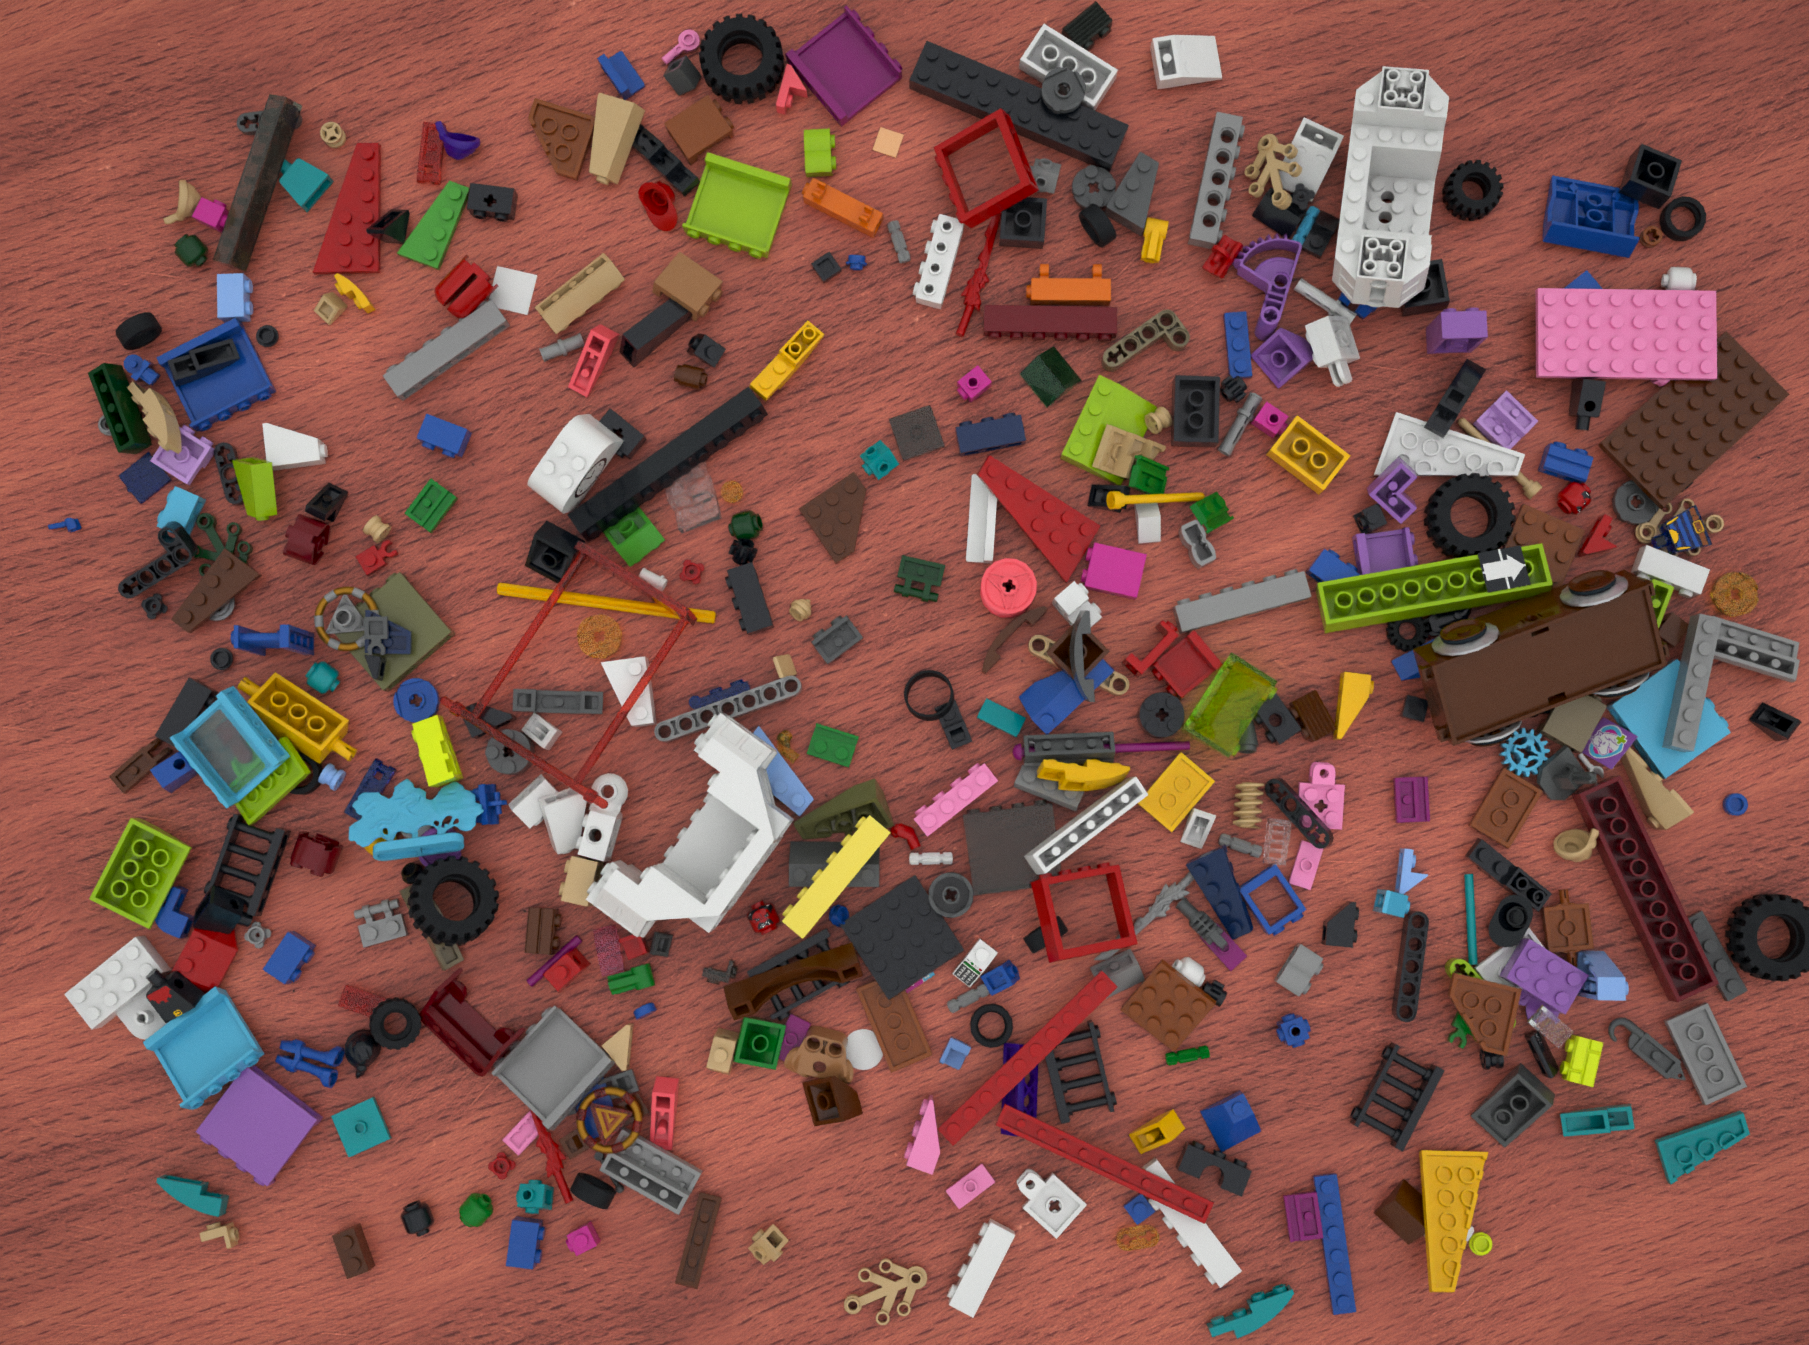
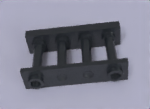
(269, 860)
(801, 951)
(1060, 1087)
(1409, 1116)

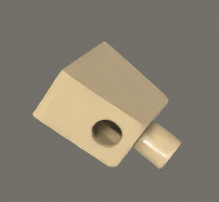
(722, 1051)

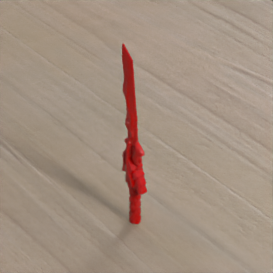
(978, 281)
(554, 1158)

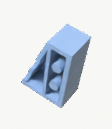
(1604, 977)

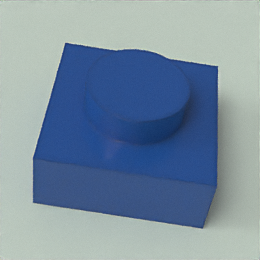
(1139, 1208)

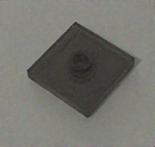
(916, 433)

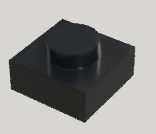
(826, 267)
(1414, 708)

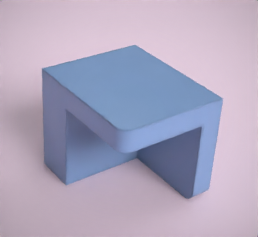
(955, 1053)

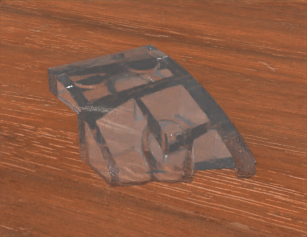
(694, 499)

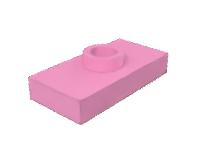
(1305, 865)
(522, 1134)
(970, 1186)

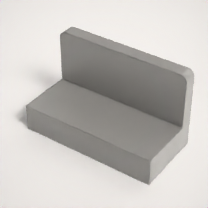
(1122, 970)

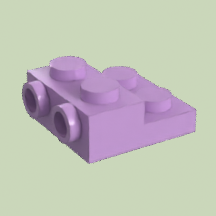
(185, 465)

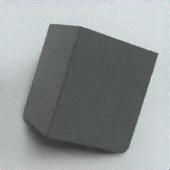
(682, 75)

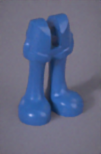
(327, 1075)

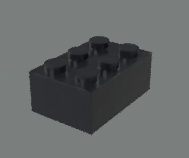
(1195, 411)

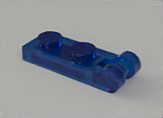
(718, 694)
(371, 784)

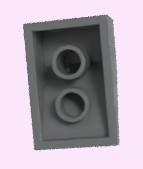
(1513, 1105)

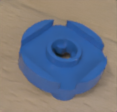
(406, 693)

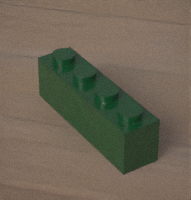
(119, 408)

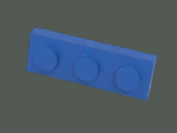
(1237, 344)

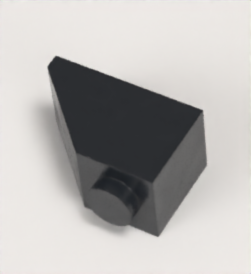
(491, 716)

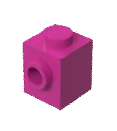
(211, 214)
(973, 384)
(1270, 420)
(582, 1238)

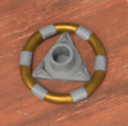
(345, 619)

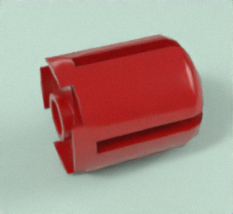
(456, 281)

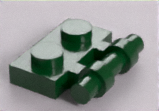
(922, 572)

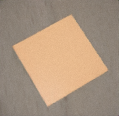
(888, 142)

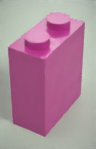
(1113, 571)

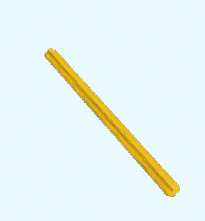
(599, 602)

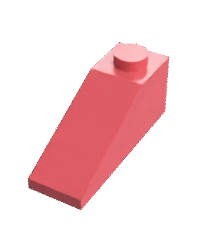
(593, 359)
(664, 1111)

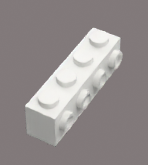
(939, 261)
(981, 1267)

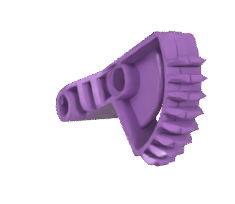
(1266, 275)

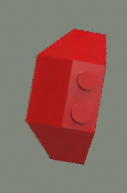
(207, 958)

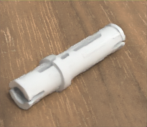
(1324, 301)

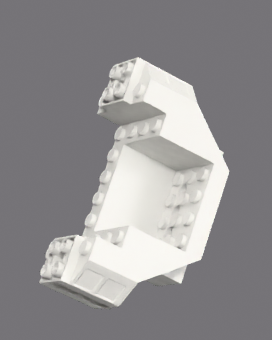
(1395, 158)
(718, 849)

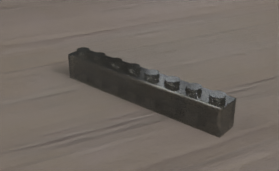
(257, 182)

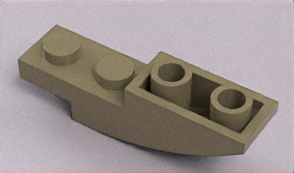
(445, 955)

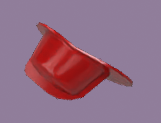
(659, 204)

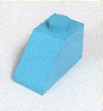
(1391, 903)

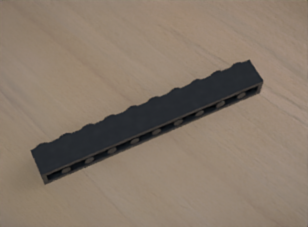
(668, 464)

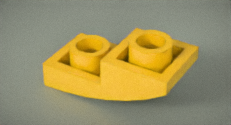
(346, 287)

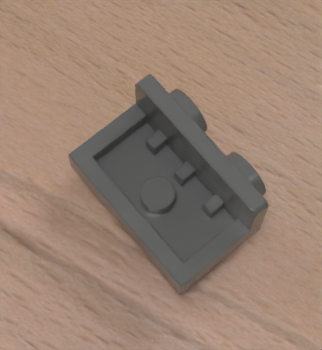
(836, 639)

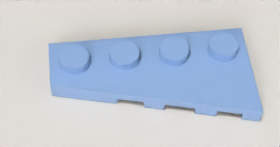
(784, 782)

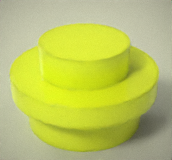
(1480, 1243)

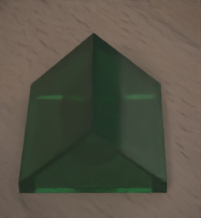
(1050, 376)

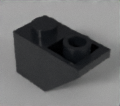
(1339, 927)

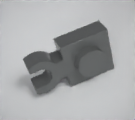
(376, 629)

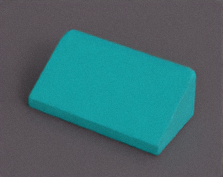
(1001, 718)

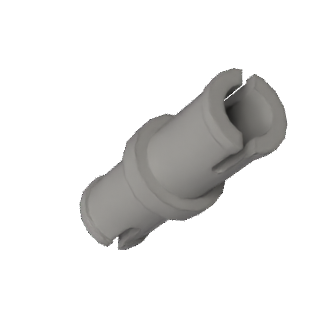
(562, 347)

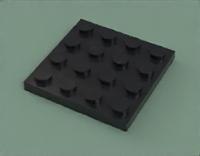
(901, 937)

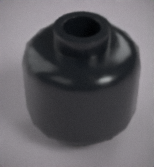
(417, 1218)

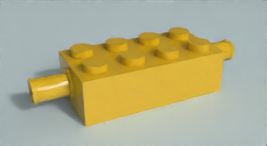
(300, 717)

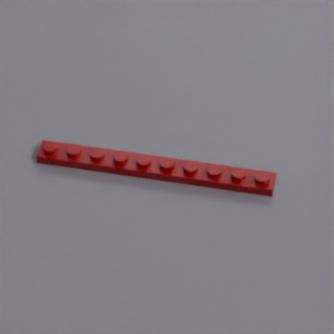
(1027, 1058)
(1104, 1163)

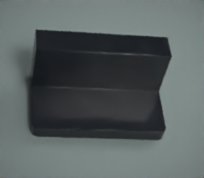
(1279, 220)

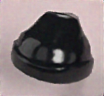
(361, 1050)

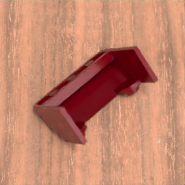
(464, 1028)

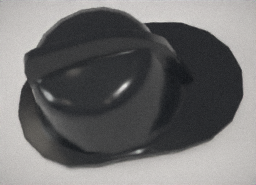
(1510, 921)

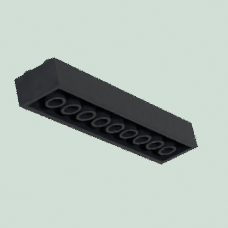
(984, 90)

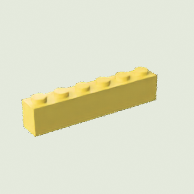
(836, 876)

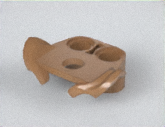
(801, 1058)

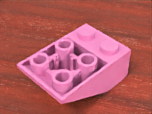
(925, 1148)

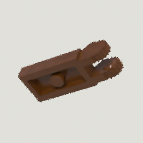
(139, 766)

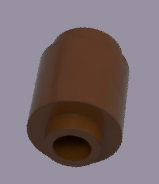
(690, 376)

